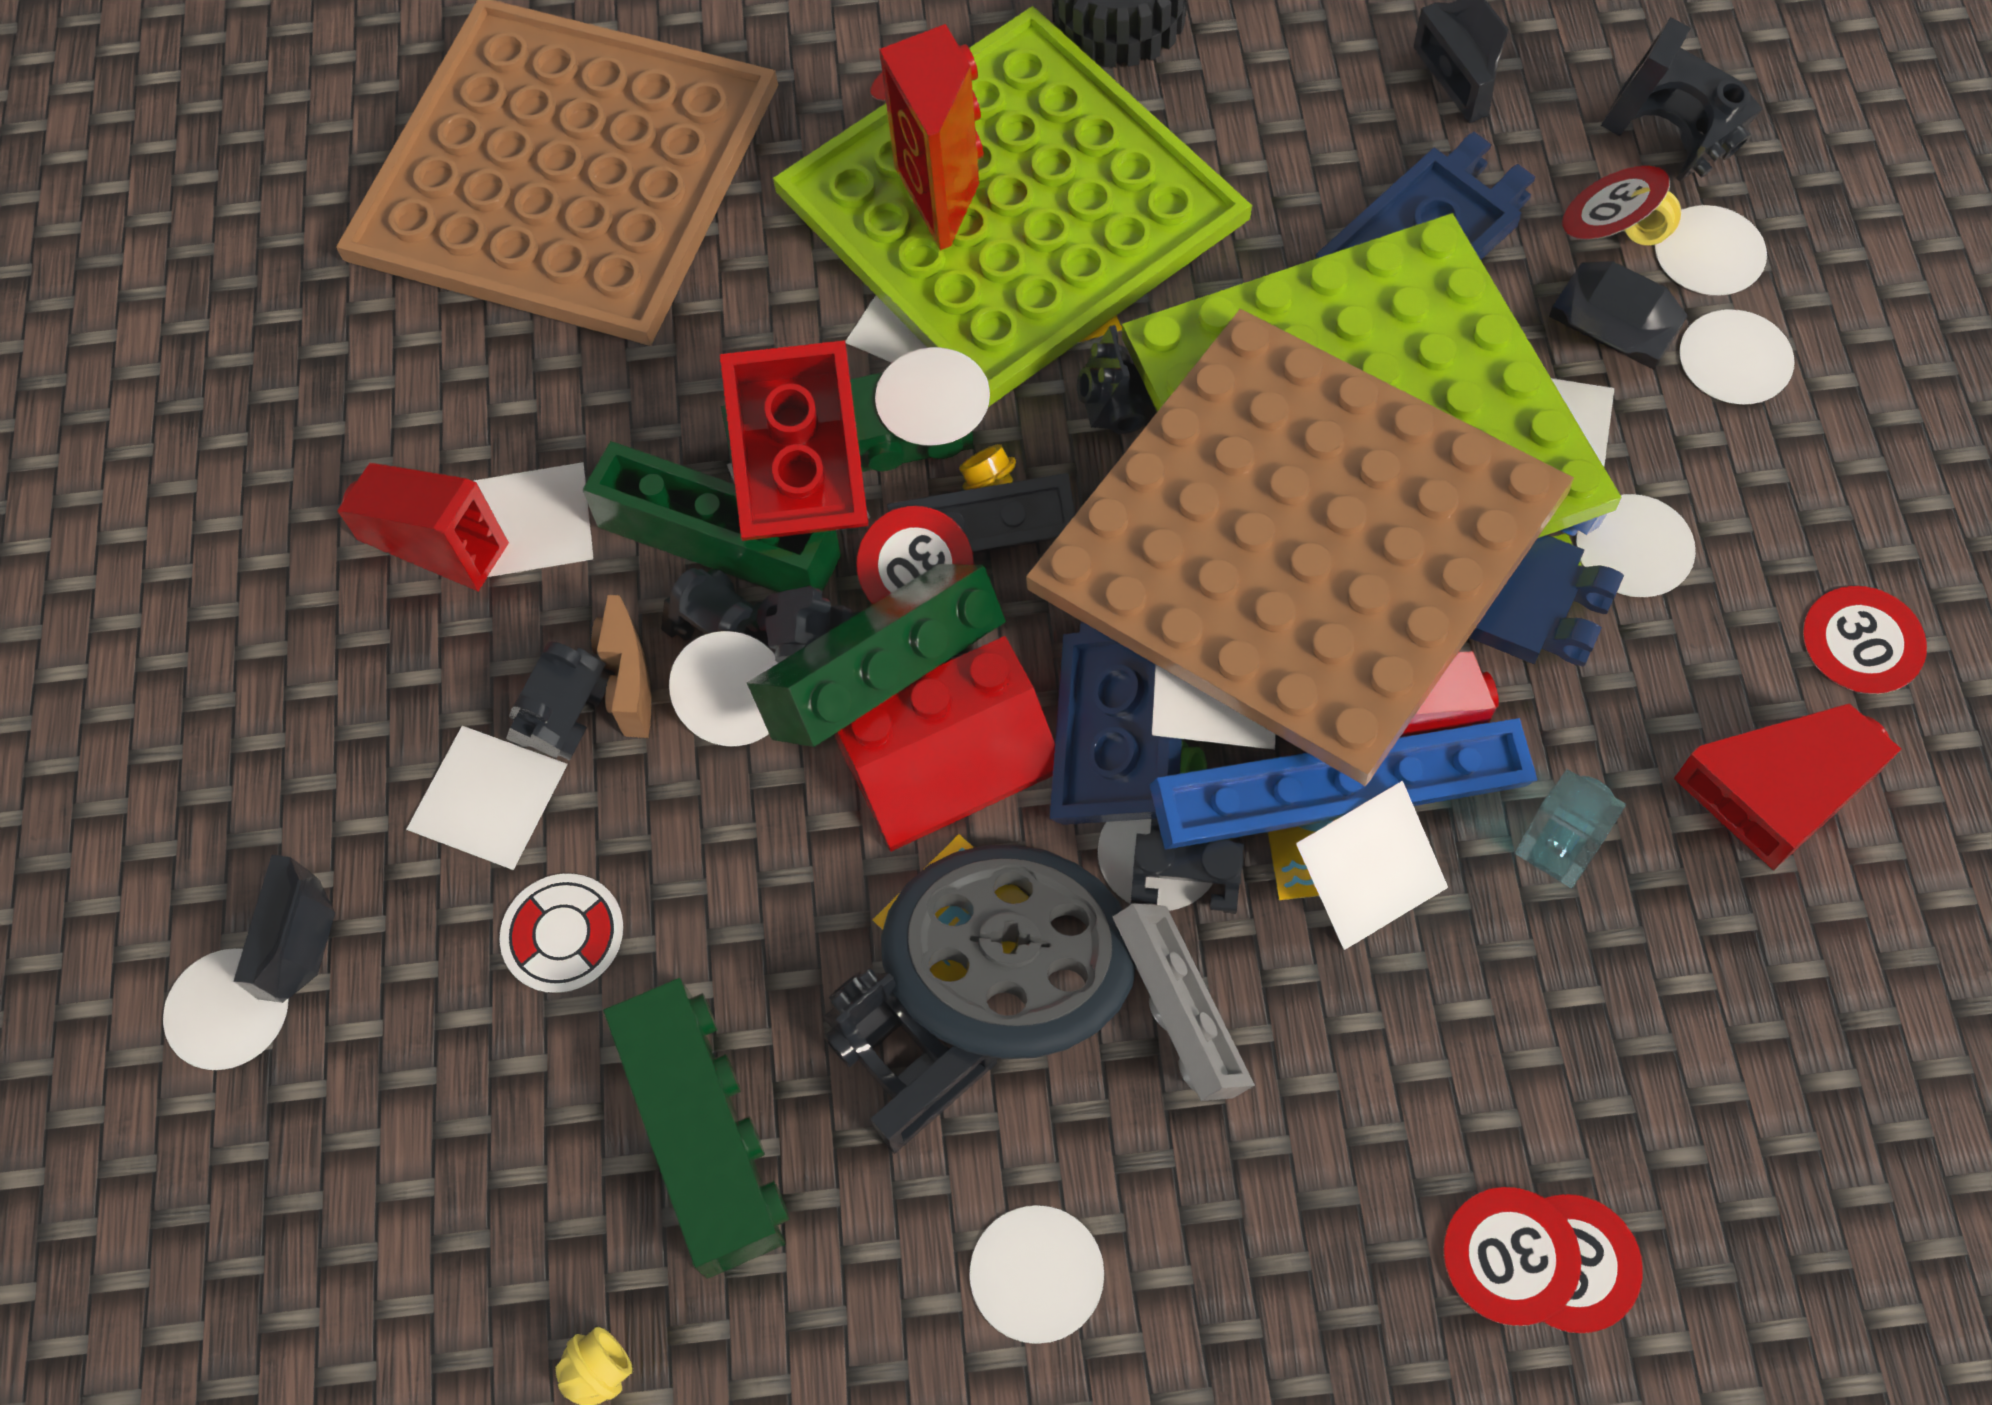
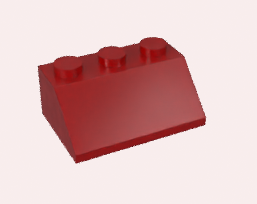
(934, 126)
(949, 744)

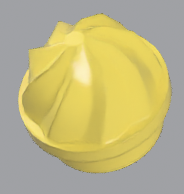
(1659, 223)
(592, 1368)

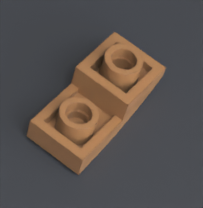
(630, 688)

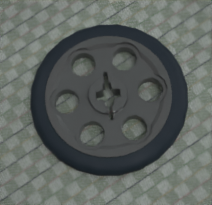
(959, 1009)

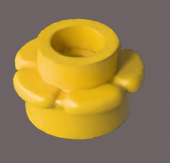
(987, 468)

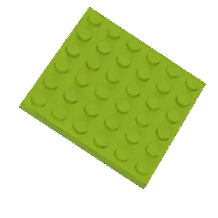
(1070, 218)
(1414, 316)

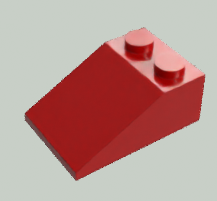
(793, 440)

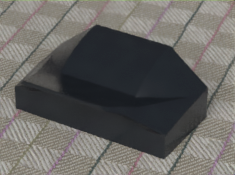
(1462, 51)
(1620, 311)
(285, 932)

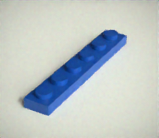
(1307, 791)

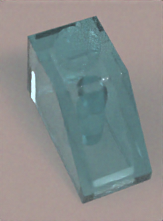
(1570, 827)

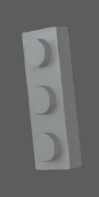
(1183, 1003)

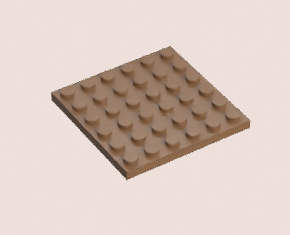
(561, 169)
(1301, 542)

